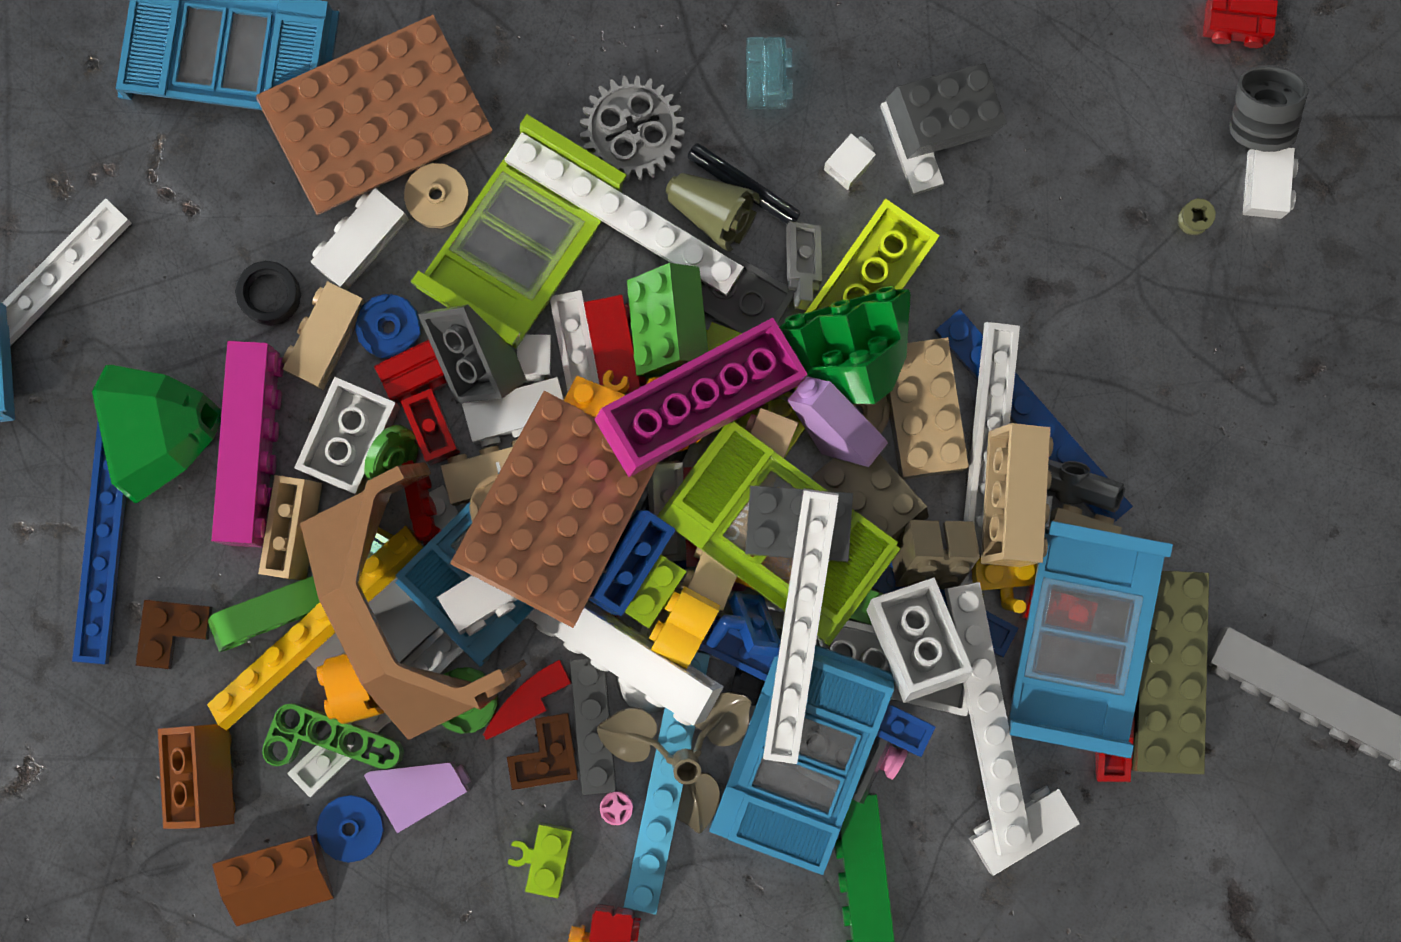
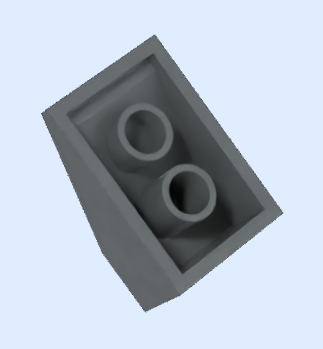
(471, 354)

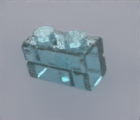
(767, 73)

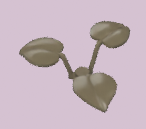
(632, 732)

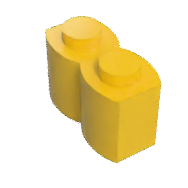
(684, 627)

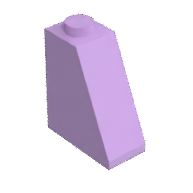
(835, 423)
(417, 791)

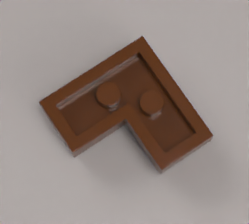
(162, 624)
(553, 762)

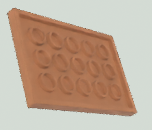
(374, 114)
(552, 513)

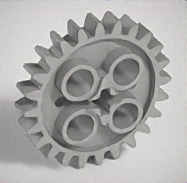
(619, 102)

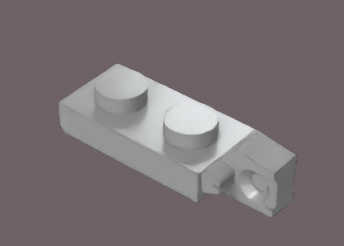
(803, 261)

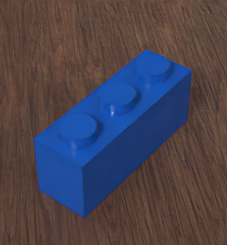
(631, 561)

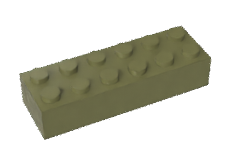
(1174, 679)

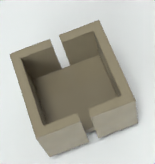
(923, 554)

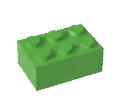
(666, 318)

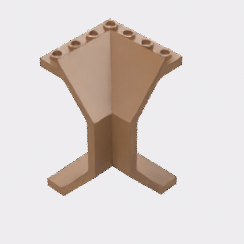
(337, 552)

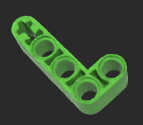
(262, 614)
(336, 742)

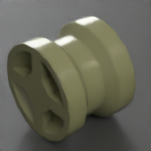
(1191, 222)

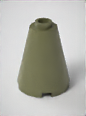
(714, 207)

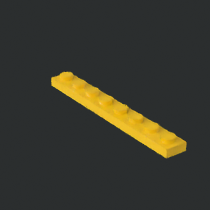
(307, 635)

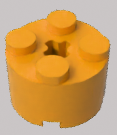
(344, 693)

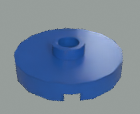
(376, 314)
(367, 823)

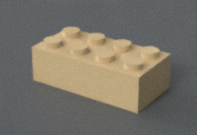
(927, 413)
(1016, 495)

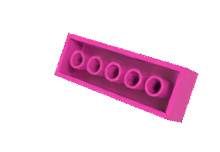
(700, 397)
(246, 443)

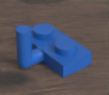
(753, 622)

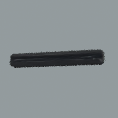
(733, 176)

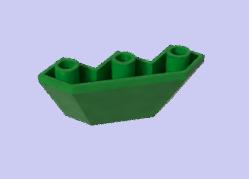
(854, 343)
(150, 427)

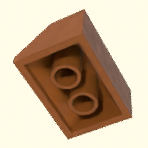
(196, 776)
(273, 880)

